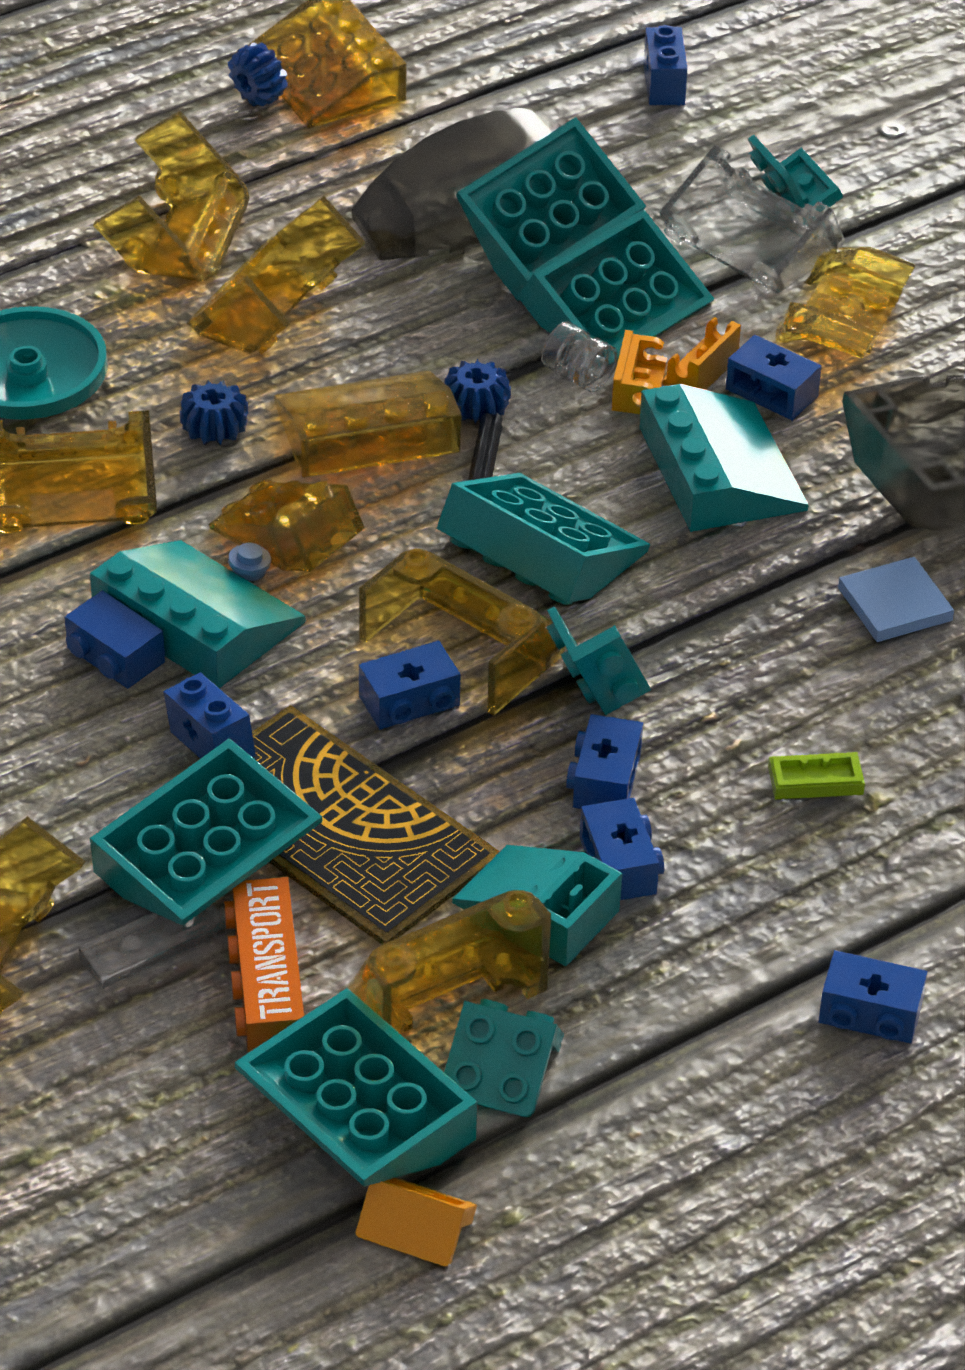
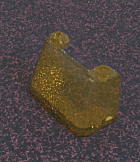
(77, 476)
(496, 940)

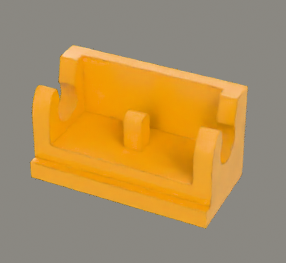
(706, 360)
(636, 371)

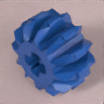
(257, 74)
(479, 389)
(214, 412)

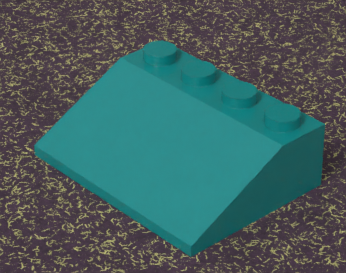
(546, 203)
(617, 284)
(717, 457)
(538, 535)
(206, 611)
(200, 834)
(362, 1091)

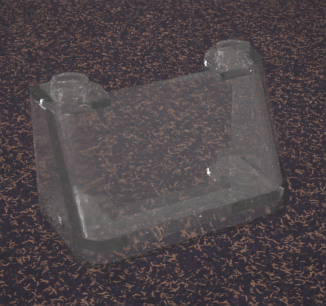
(748, 224)

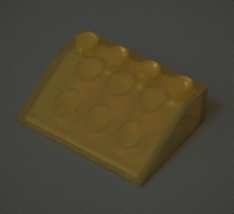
(334, 62)
(370, 423)

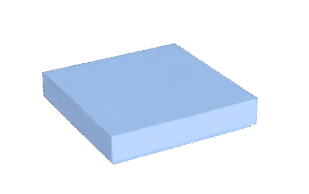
(895, 599)

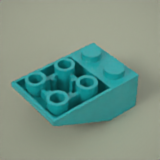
(570, 884)

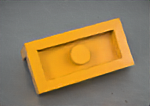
(414, 1220)

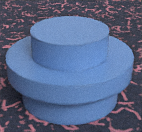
(249, 561)

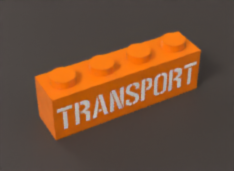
(266, 959)

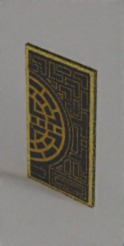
(381, 847)

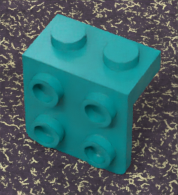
(795, 178)
(604, 663)
(502, 1055)

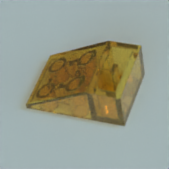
(292, 521)

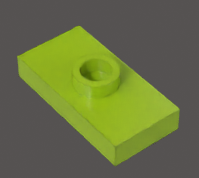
(816, 775)

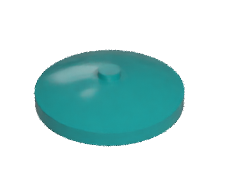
(47, 362)

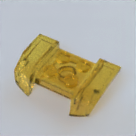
(851, 301)

